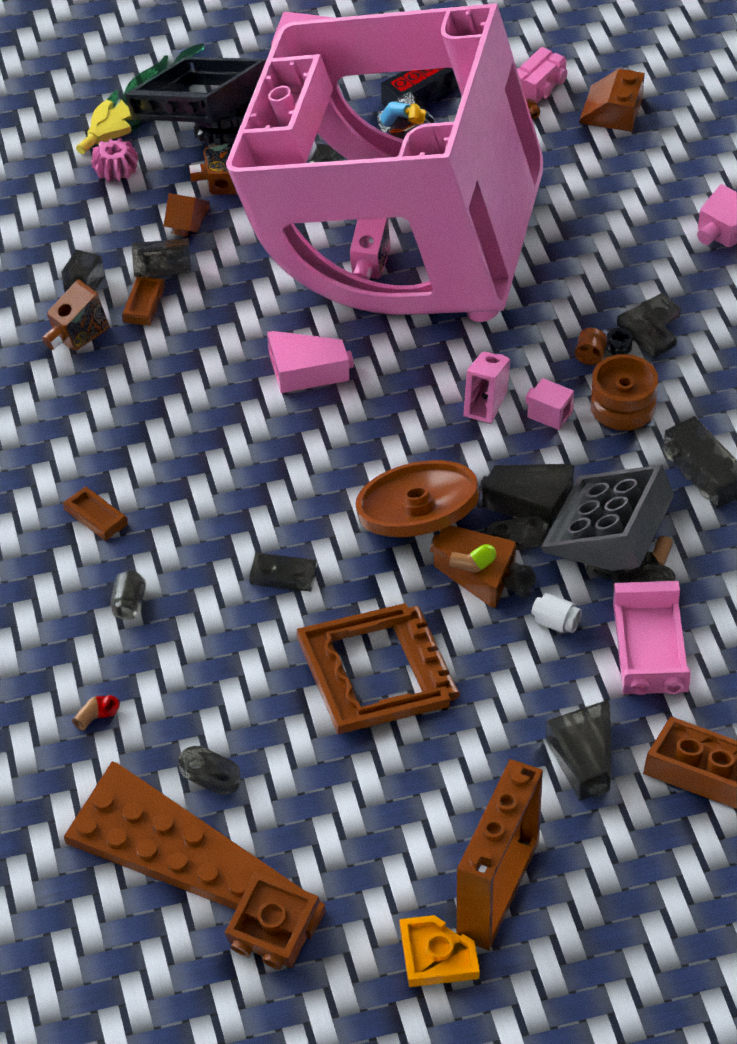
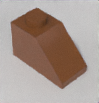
(184, 214)

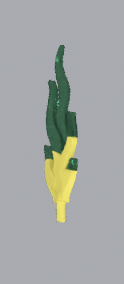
(117, 122)

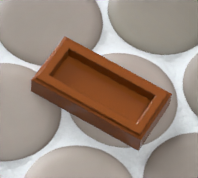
(143, 300)
(95, 513)

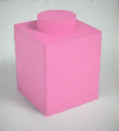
(550, 403)

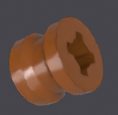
(591, 346)

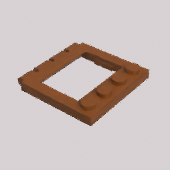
(421, 652)

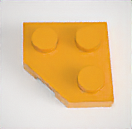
(436, 953)

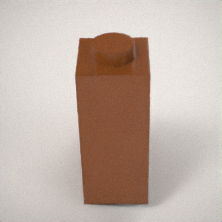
(487, 583)

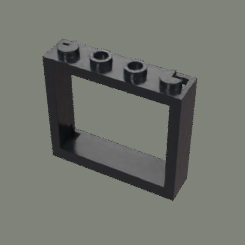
(163, 98)

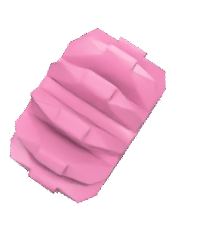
(114, 160)

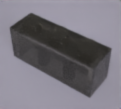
(702, 460)

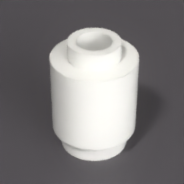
(556, 613)

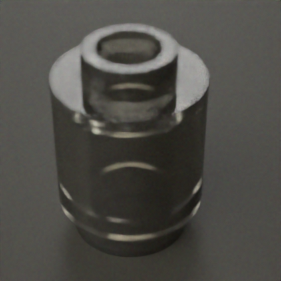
(128, 595)

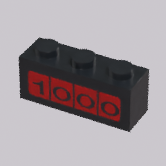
(425, 84)

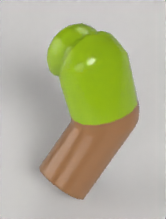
(474, 561)

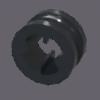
(616, 335)

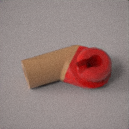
(96, 708)

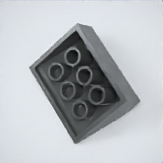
(611, 518)

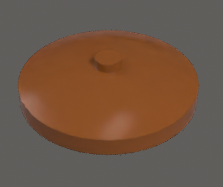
(417, 498)

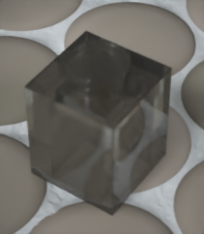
(85, 267)

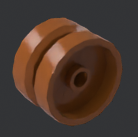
(624, 392)

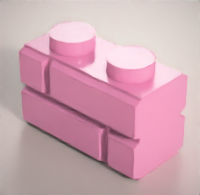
(542, 74)

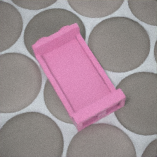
(650, 638)

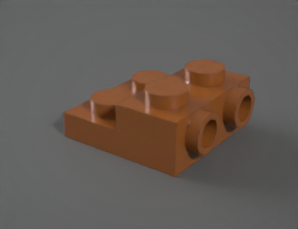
(271, 921)

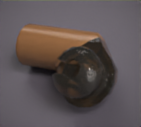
(660, 552)

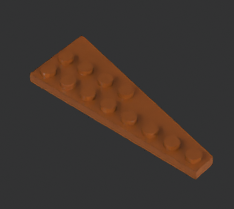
(159, 838)

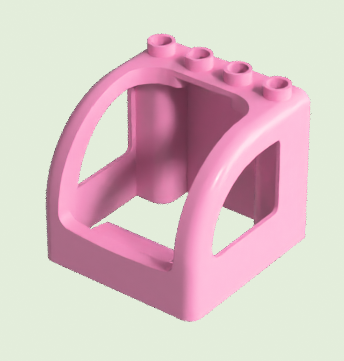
(456, 182)

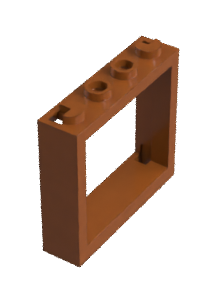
(508, 818)

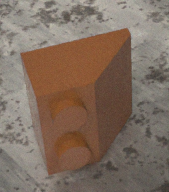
(614, 100)

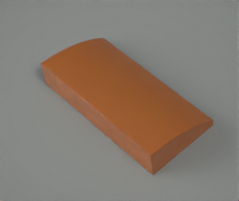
(695, 761)

